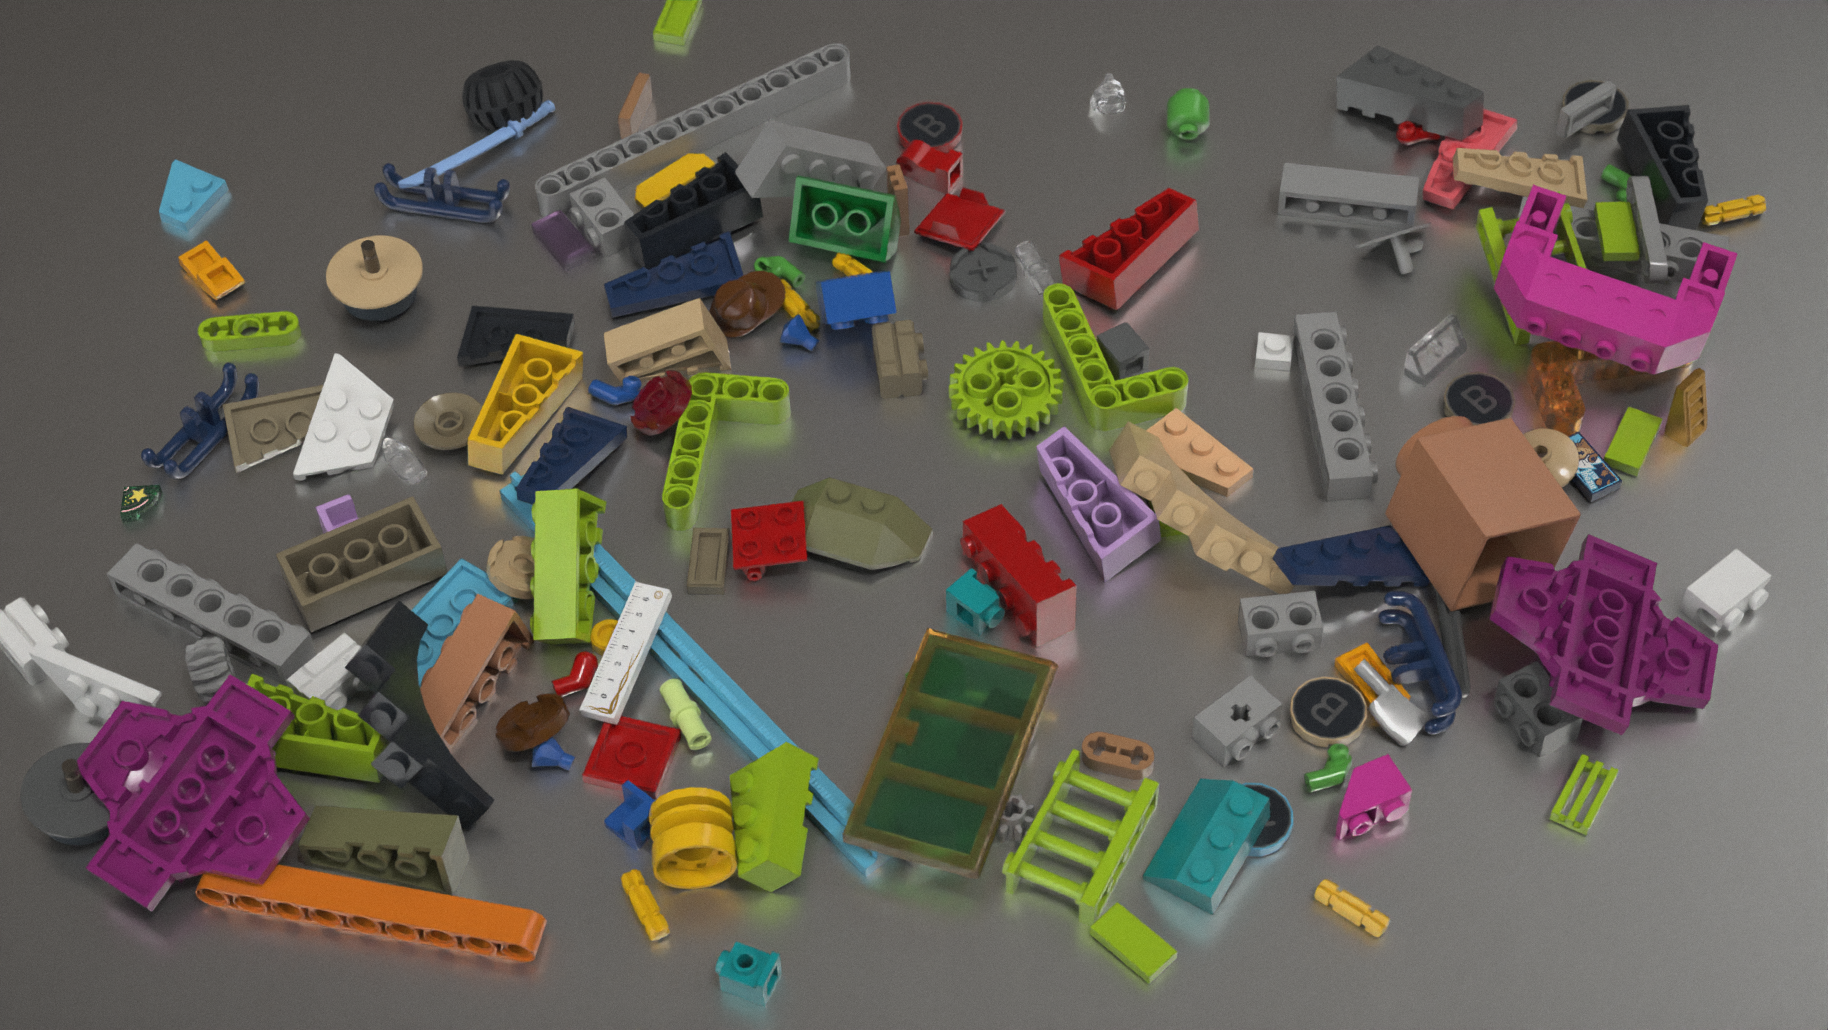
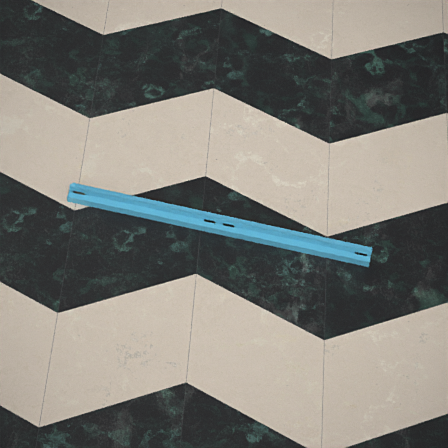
(717, 694)

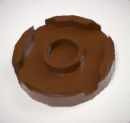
(532, 723)

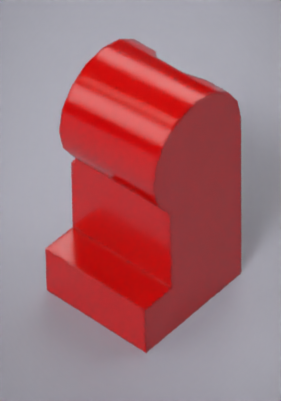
(931, 166)

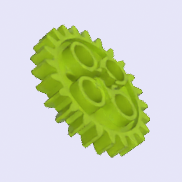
(1006, 389)

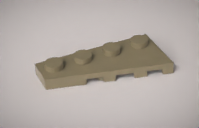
(269, 425)

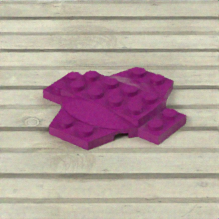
(1604, 634)
(191, 793)

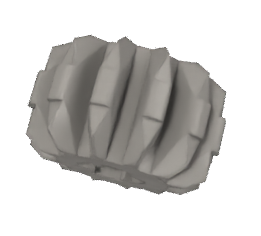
(208, 666)

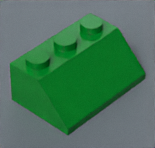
(845, 219)

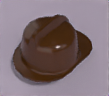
(747, 302)

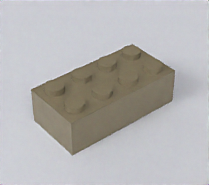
(362, 563)

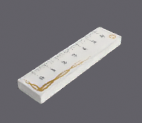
(625, 653)

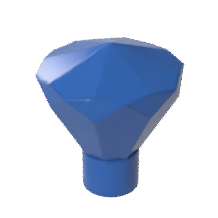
(796, 333)
(551, 754)

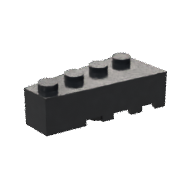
(692, 214)

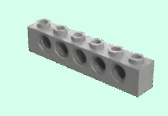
(1680, 245)
(1333, 407)
(209, 611)

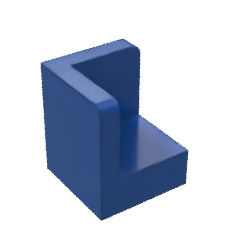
(631, 817)

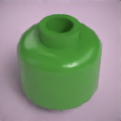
(1188, 113)

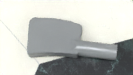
(1391, 709)

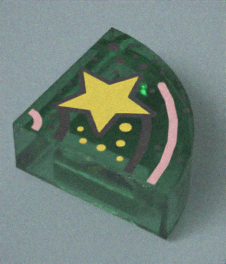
(139, 500)

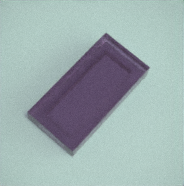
(563, 240)

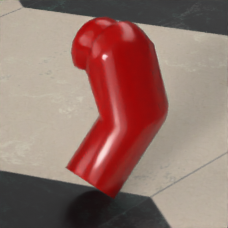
(580, 676)

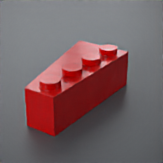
(1132, 249)
(1022, 579)

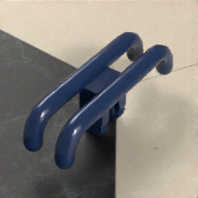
(443, 198)
(202, 426)
(1424, 658)

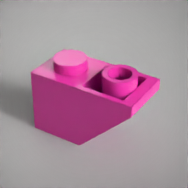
(1373, 796)

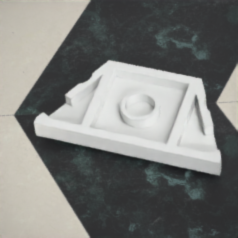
(345, 424)
(91, 686)

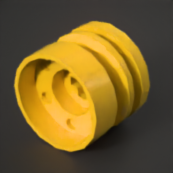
(692, 838)

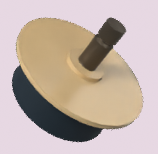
(375, 277)

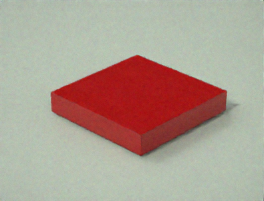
(634, 753)

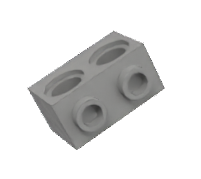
(601, 216)
(1279, 620)

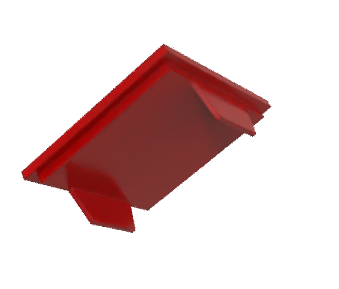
(960, 219)

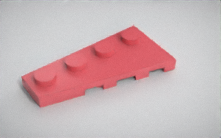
(1440, 184)

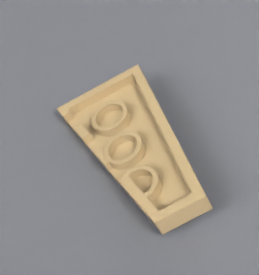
(1519, 173)

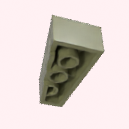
(387, 846)

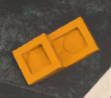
(210, 271)

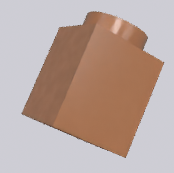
(1474, 500)

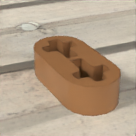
(1117, 755)

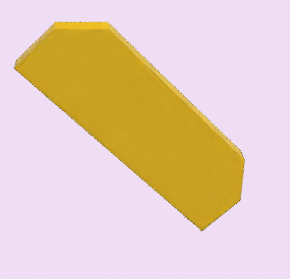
(677, 173)

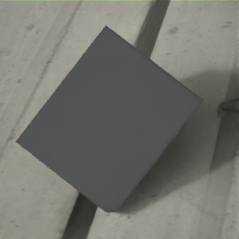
(1124, 351)

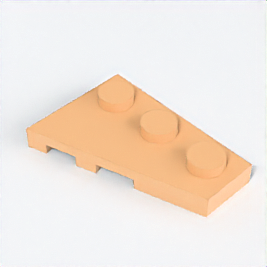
(1201, 455)

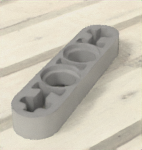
(1648, 231)

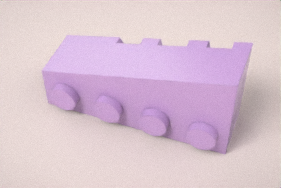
(1105, 515)

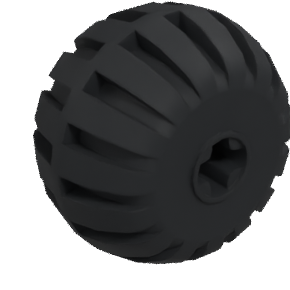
(502, 94)

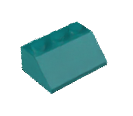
(1209, 842)

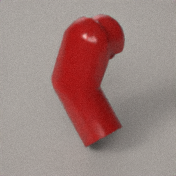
(1411, 134)

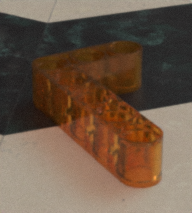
(1554, 378)

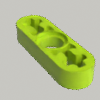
(261, 339)

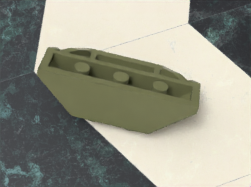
(861, 525)

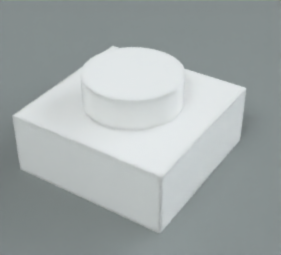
(1274, 351)

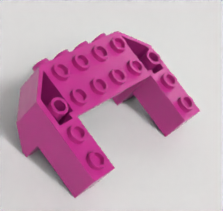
(1600, 311)

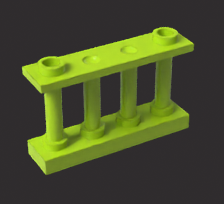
(1493, 231)
(1105, 865)

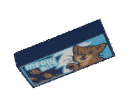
(1593, 475)

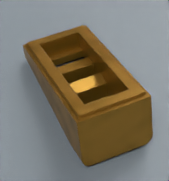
(1688, 410)

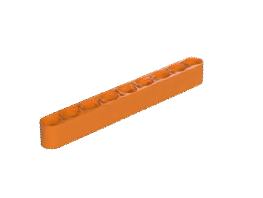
(382, 911)

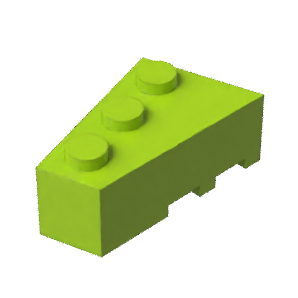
(769, 815)

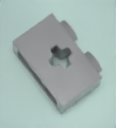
(1237, 721)

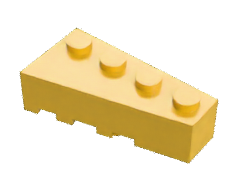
(521, 400)

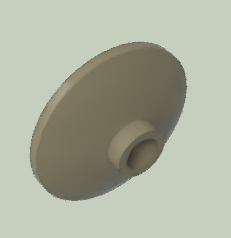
(446, 420)

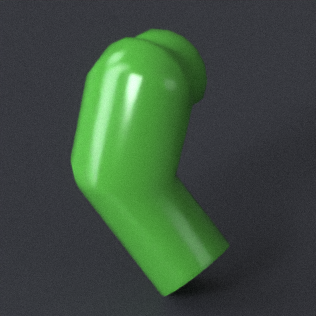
(1618, 179)
(781, 268)
(1334, 771)

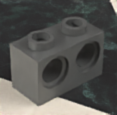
(1531, 712)

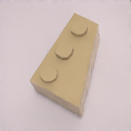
(667, 341)

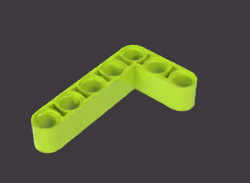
(713, 400)
(1106, 401)

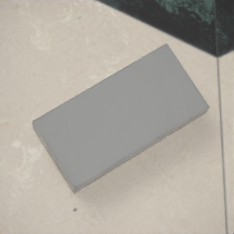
(1586, 109)

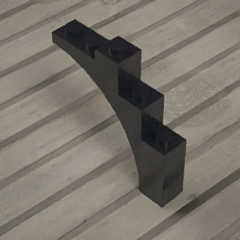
(398, 713)

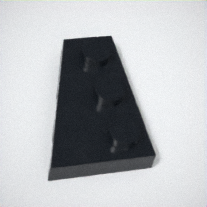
(493, 330)

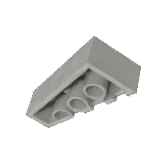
(790, 151)

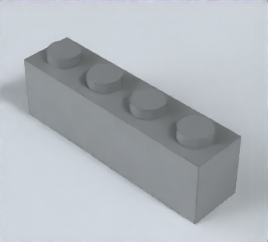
(1348, 196)

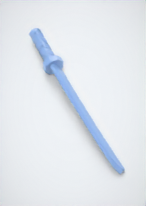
(514, 130)

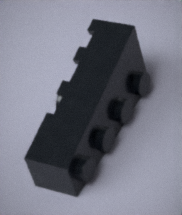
(1662, 147)

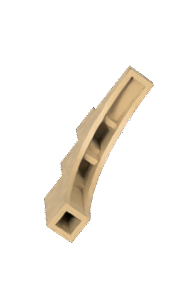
(1178, 502)

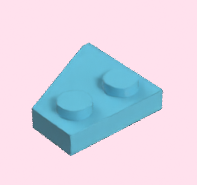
(189, 195)

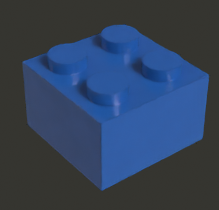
(855, 298)

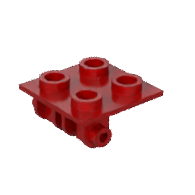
(768, 537)

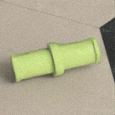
(685, 714)

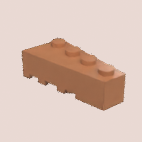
(471, 664)

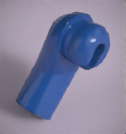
(616, 395)

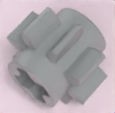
(1016, 819)

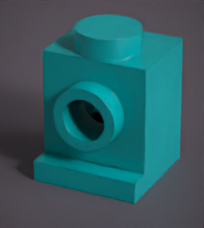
(973, 603)
(754, 981)

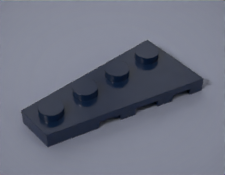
(676, 279)
(571, 454)
(1353, 558)

